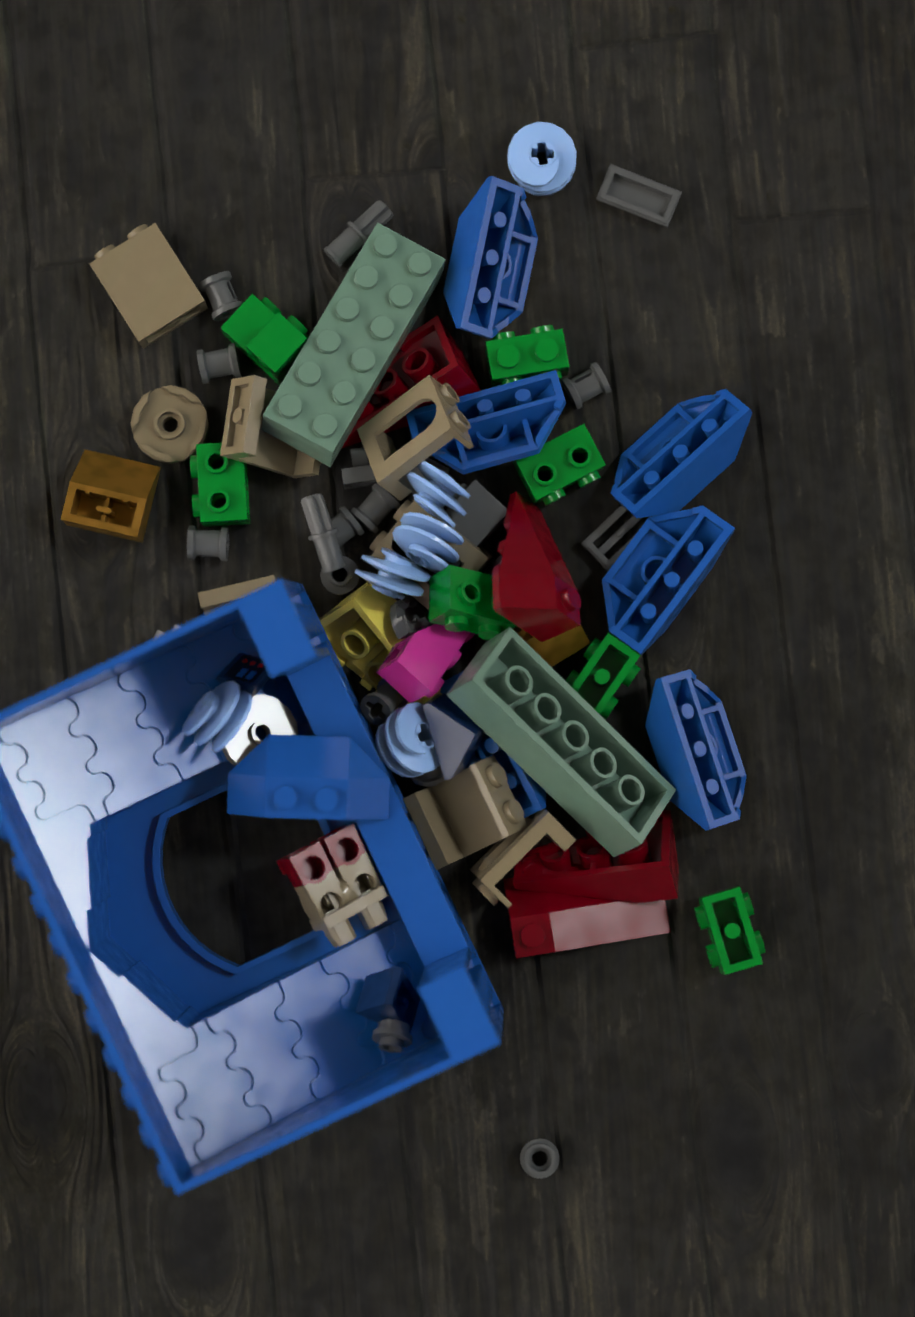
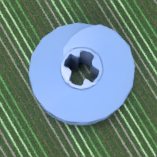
(558, 150)
(436, 492)
(425, 541)
(395, 575)
(219, 712)
(407, 742)

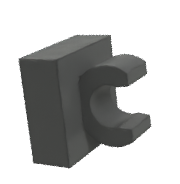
(361, 473)

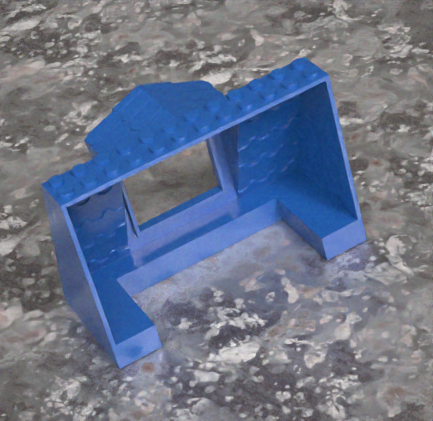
(210, 1048)

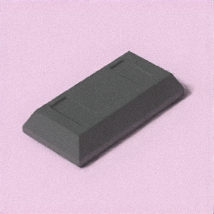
(638, 195)

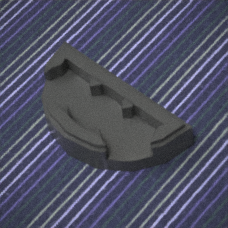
(408, 617)

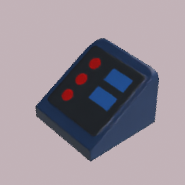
(247, 672)

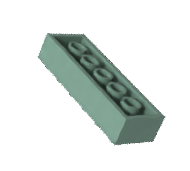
(353, 344)
(562, 742)

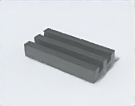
(598, 554)

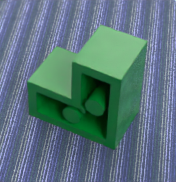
(266, 336)

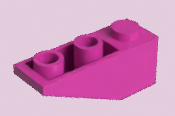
(420, 661)

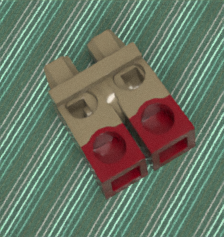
(336, 883)

